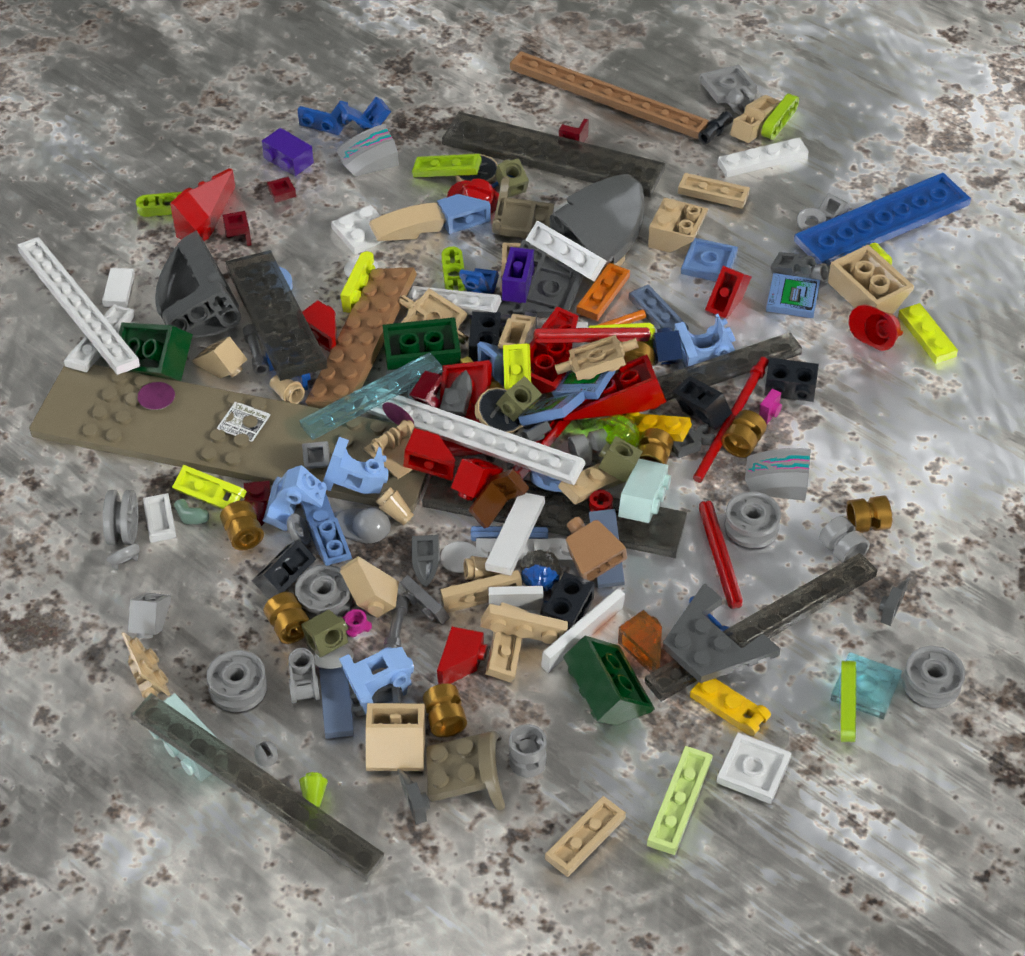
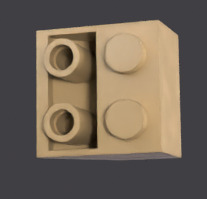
(675, 225)
(395, 736)

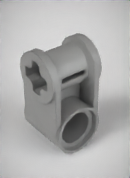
(303, 679)

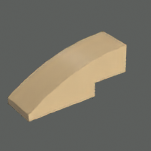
(750, 124)
(408, 222)
(518, 330)

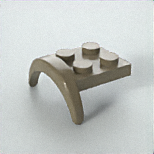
(518, 216)
(464, 768)

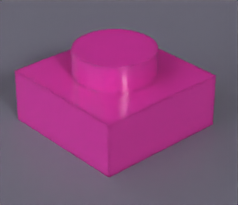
(770, 406)

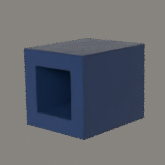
(666, 346)

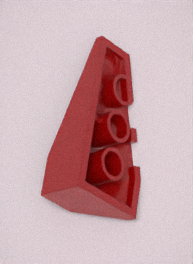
(202, 206)
(547, 355)
(628, 391)

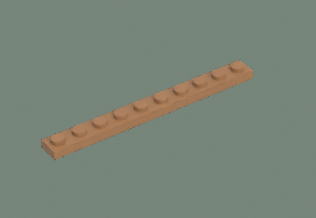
(609, 94)

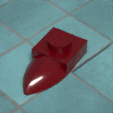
(258, 496)

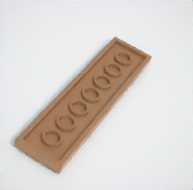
(361, 336)

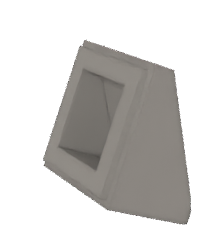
(833, 206)
(316, 455)

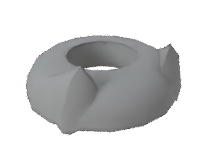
(810, 213)
(298, 529)
(124, 555)

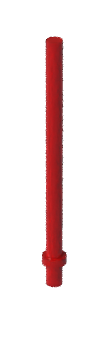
(757, 372)

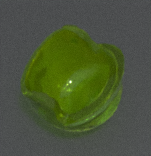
(620, 426)

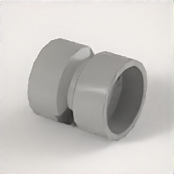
(589, 446)
(842, 537)
(527, 750)

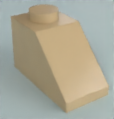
(221, 358)
(370, 586)

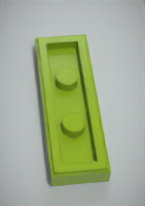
(446, 165)

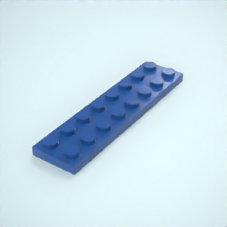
(882, 219)

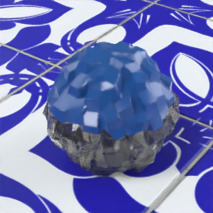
(540, 569)

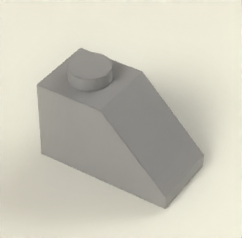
(148, 614)

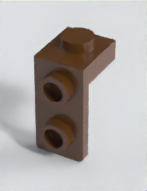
(495, 495)

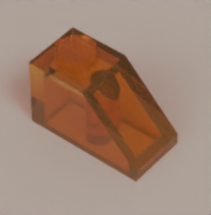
(642, 639)

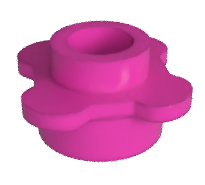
(356, 616)

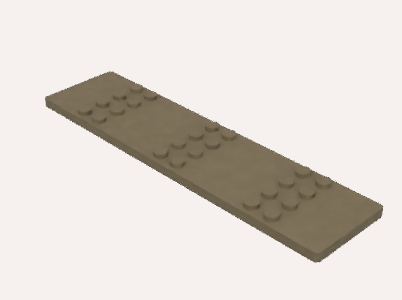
(104, 415)

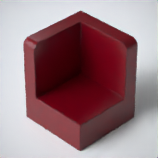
(578, 134)
(236, 225)
(427, 388)

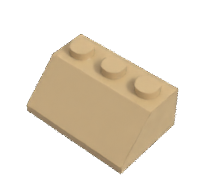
(869, 280)

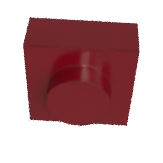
(281, 189)

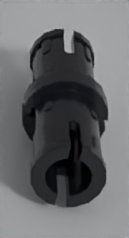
(715, 127)

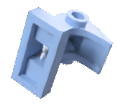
(694, 345)
(355, 474)
(290, 490)
(366, 684)

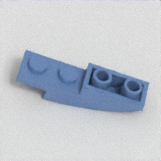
(326, 532)

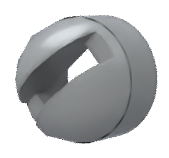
(820, 272)
(261, 757)

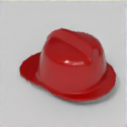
(477, 189)
(874, 327)

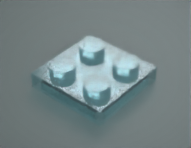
(874, 686)

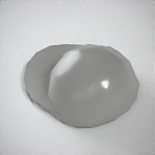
(364, 525)

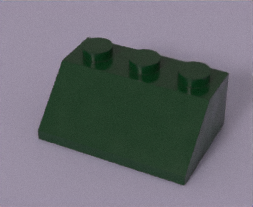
(411, 340)
(607, 681)

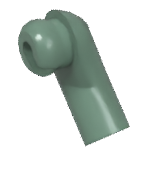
(190, 516)

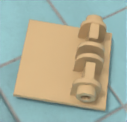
(393, 447)
(145, 668)

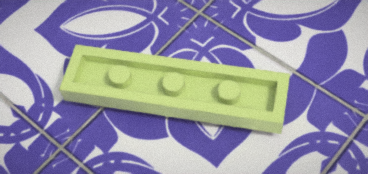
(679, 800)

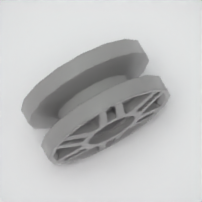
(120, 517)
(752, 519)
(323, 590)
(236, 681)
(946, 681)

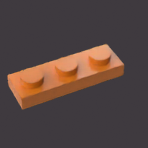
(603, 292)

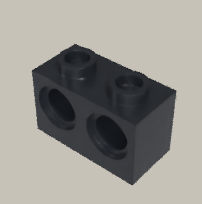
(485, 328)
(792, 378)
(702, 402)
(284, 569)
(569, 599)

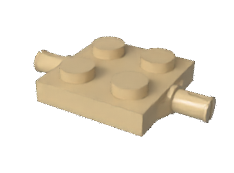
(432, 307)
(597, 357)

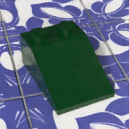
(159, 348)

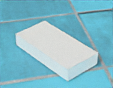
(118, 287)
(159, 518)
(519, 596)

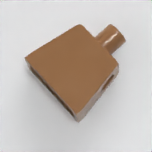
(593, 548)

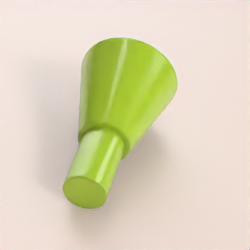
(313, 787)

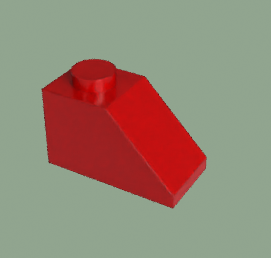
(727, 292)
(322, 324)
(429, 455)
(473, 477)
(461, 655)

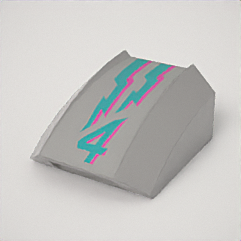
(369, 151)
(779, 473)

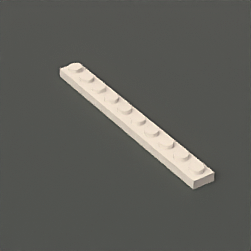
(78, 306)
(490, 440)

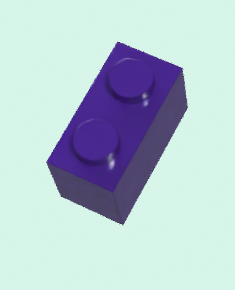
(287, 152)
(517, 275)

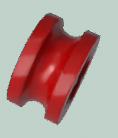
(600, 495)

